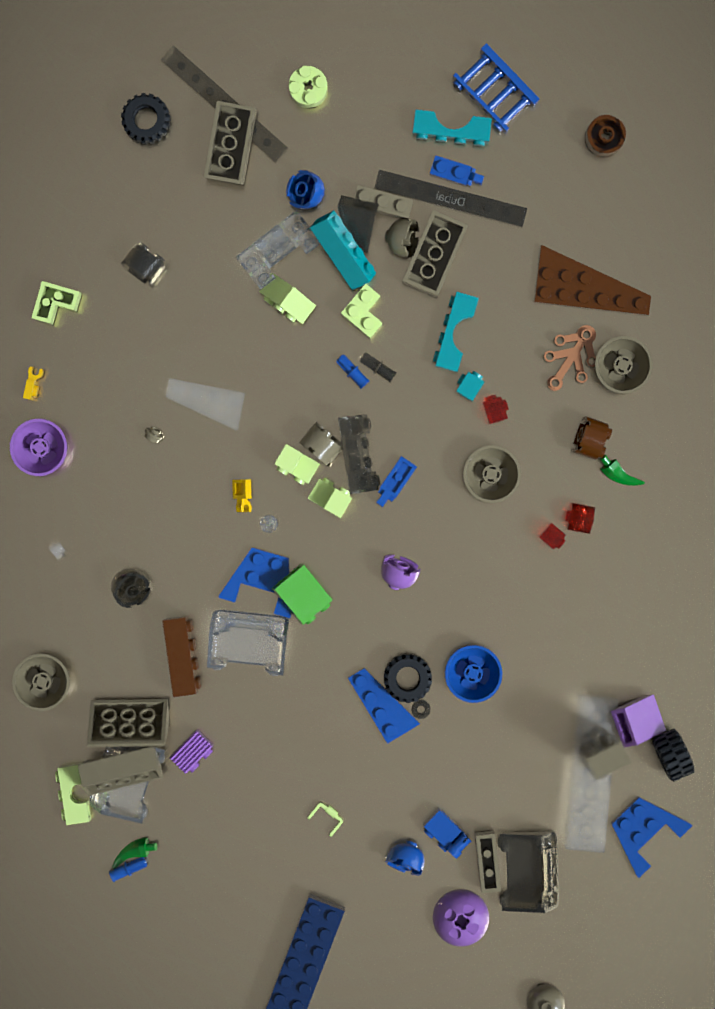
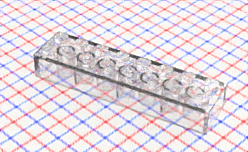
(587, 797)

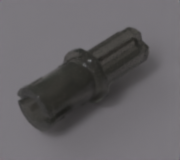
(377, 366)

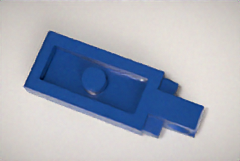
(455, 172)
(395, 480)

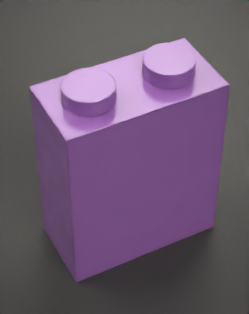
(638, 721)

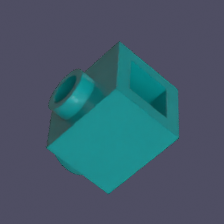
(469, 385)

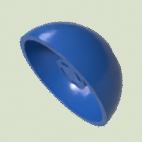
(478, 683)

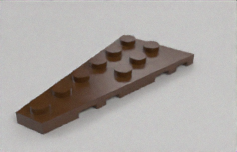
(576, 285)

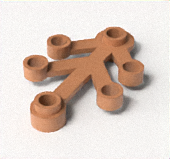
(572, 355)

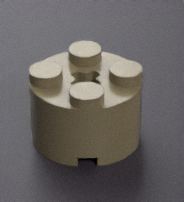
(322, 444)

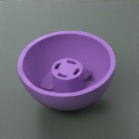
(27, 447)
(457, 908)

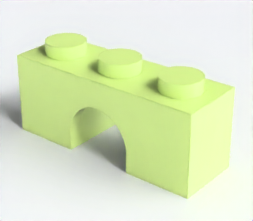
(74, 811)

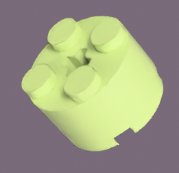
(309, 98)

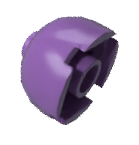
(399, 573)

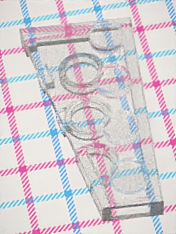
(216, 403)

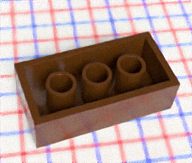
(181, 656)

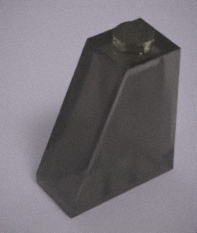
(359, 219)

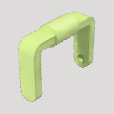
(332, 812)

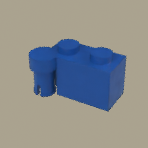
(447, 832)

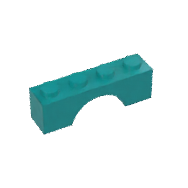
(475, 131)
(462, 308)

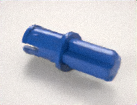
(352, 371)
(128, 868)

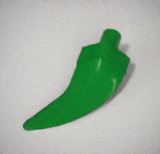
(615, 472)
(137, 848)

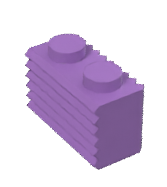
(192, 751)

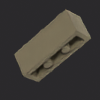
(389, 204)
(487, 861)

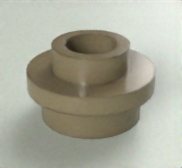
(153, 434)

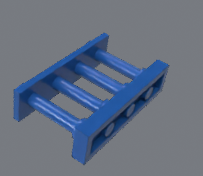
(501, 70)

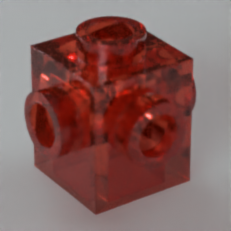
(580, 518)

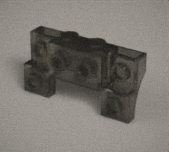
(356, 454)

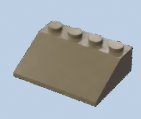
(128, 723)

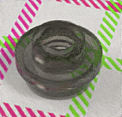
(420, 703)

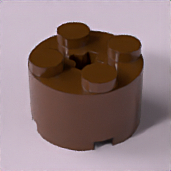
(610, 126)
(591, 438)

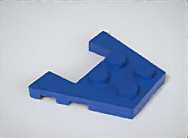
(260, 571)
(639, 824)

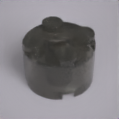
(144, 264)

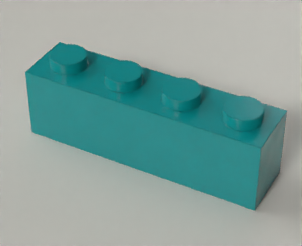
(343, 250)

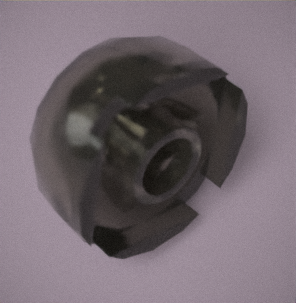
(130, 587)

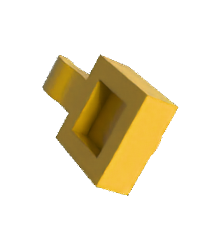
(31, 388)
(242, 493)

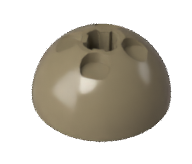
(633, 361)
(504, 482)
(31, 686)

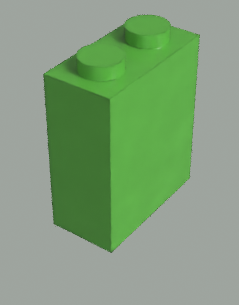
(302, 594)

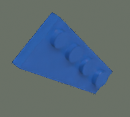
(385, 711)

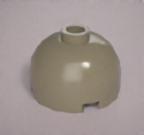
(402, 237)
(545, 997)

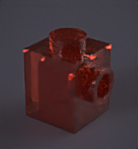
(495, 409)
(552, 536)

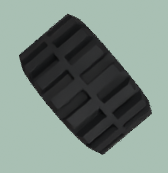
(145, 102)
(417, 692)
(673, 755)

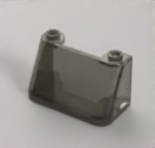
(530, 871)

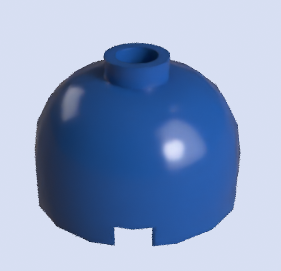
(305, 190)
(406, 858)

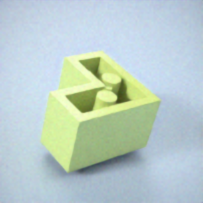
(52, 297)
(287, 299)
(358, 311)
(297, 464)
(330, 498)

